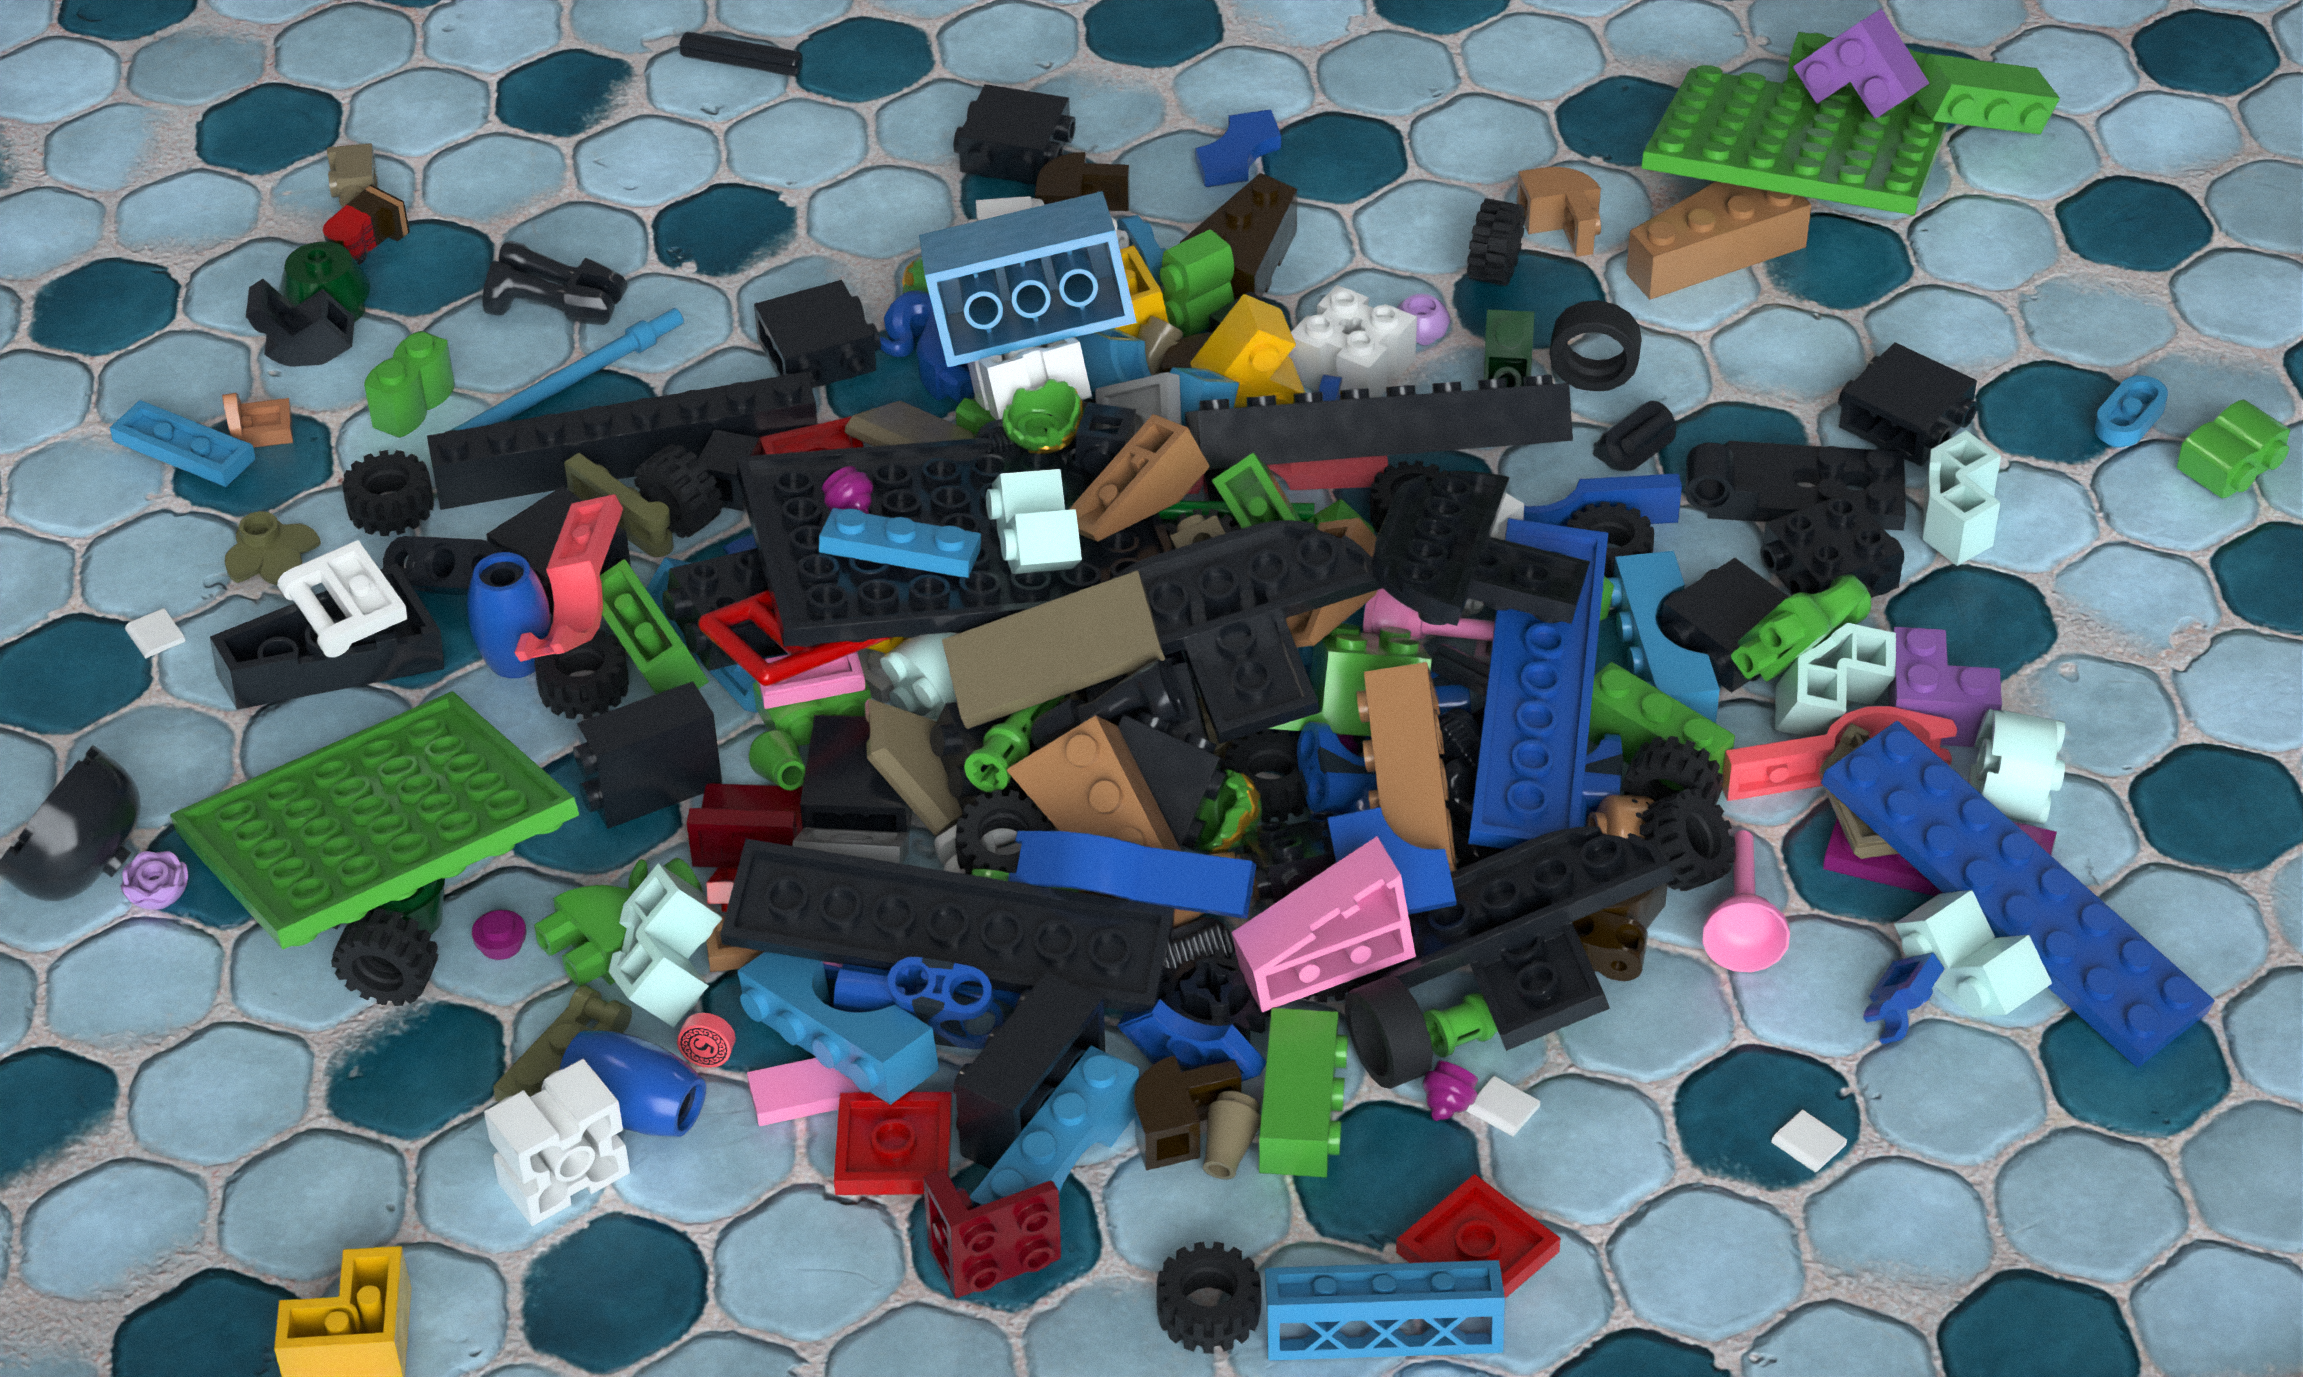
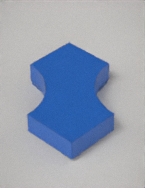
(1245, 141)
(1423, 871)
(1166, 1033)

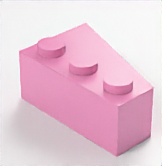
(1327, 930)

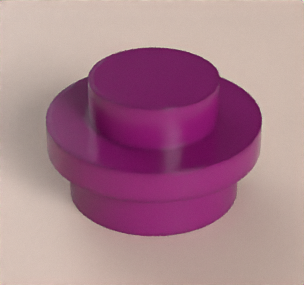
(499, 934)

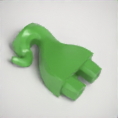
(1799, 625)
(590, 923)

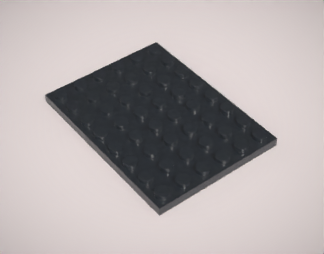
(931, 483)

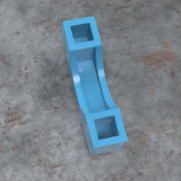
(1120, 357)
(1638, 594)
(876, 1049)
(1085, 1109)

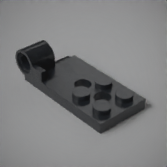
(1761, 480)

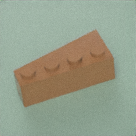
(1715, 235)
(1406, 757)
(1096, 788)

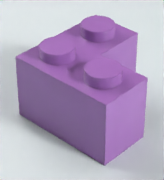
(1870, 59)
(1934, 688)

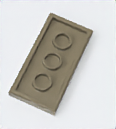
(1052, 649)

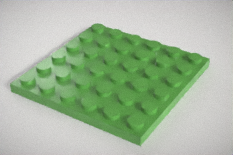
(1786, 143)
(372, 818)

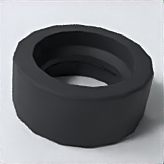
(1599, 318)
(1388, 1032)

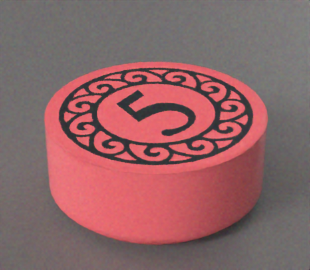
(706, 1040)

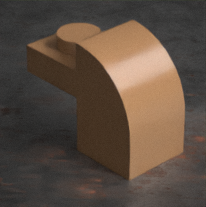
(1561, 200)

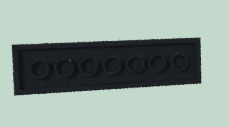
(889, 911)

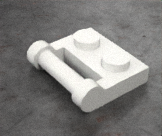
(356, 588)

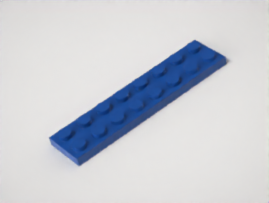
(1538, 704)
(1969, 844)

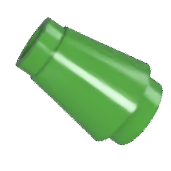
(777, 759)

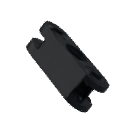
(440, 563)

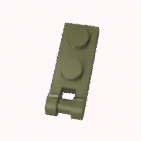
(642, 520)
(548, 1050)

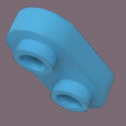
(1142, 237)
(2131, 411)

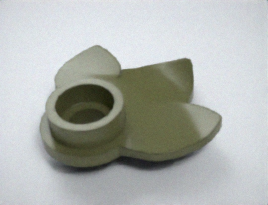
(268, 547)

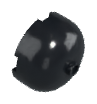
(76, 831)

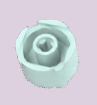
(920, 675)
(2018, 763)

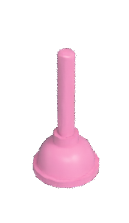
(1388, 612)
(1745, 928)

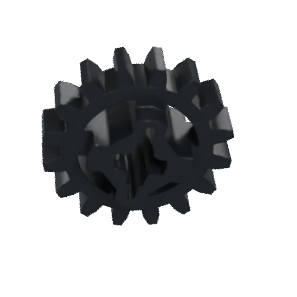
(1213, 994)

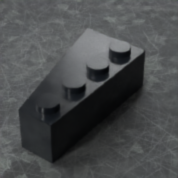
(281, 660)

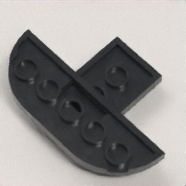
(1441, 552)
(1229, 610)
(1519, 928)

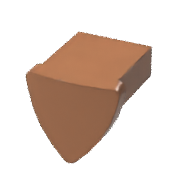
(259, 422)

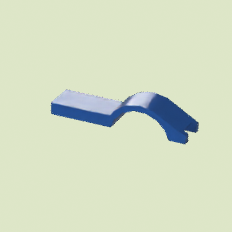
(1652, 495)
(1135, 872)

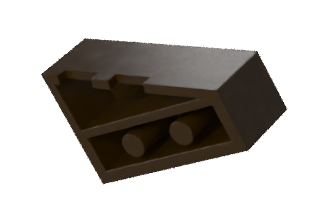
(1259, 229)

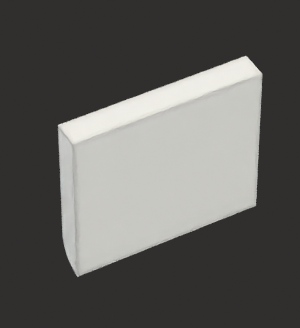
(154, 633)
(1504, 1106)
(1809, 1141)

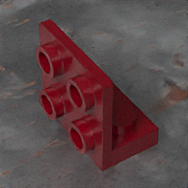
(740, 813)
(993, 1240)

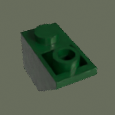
(1508, 346)

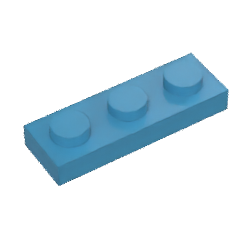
(182, 443)
(900, 542)

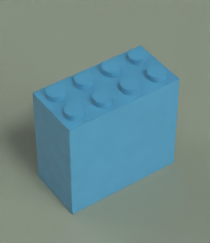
(1026, 279)

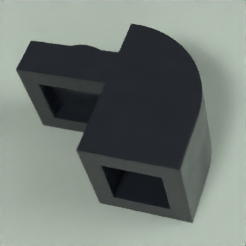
(299, 334)

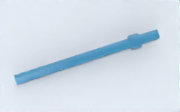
(636, 338)

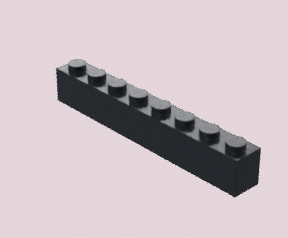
(1383, 425)
(531, 452)

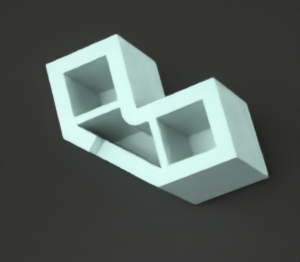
(1960, 498)
(1033, 521)
(1848, 666)
(664, 928)
(1980, 971)

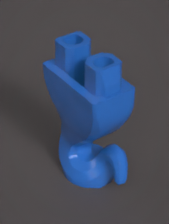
(908, 318)

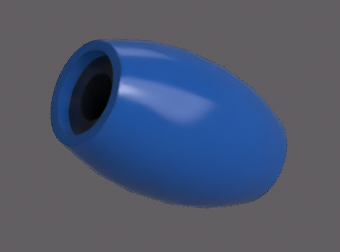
(501, 605)
(653, 1086)

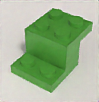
(1339, 672)

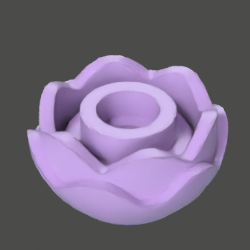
(1431, 317)
(154, 880)

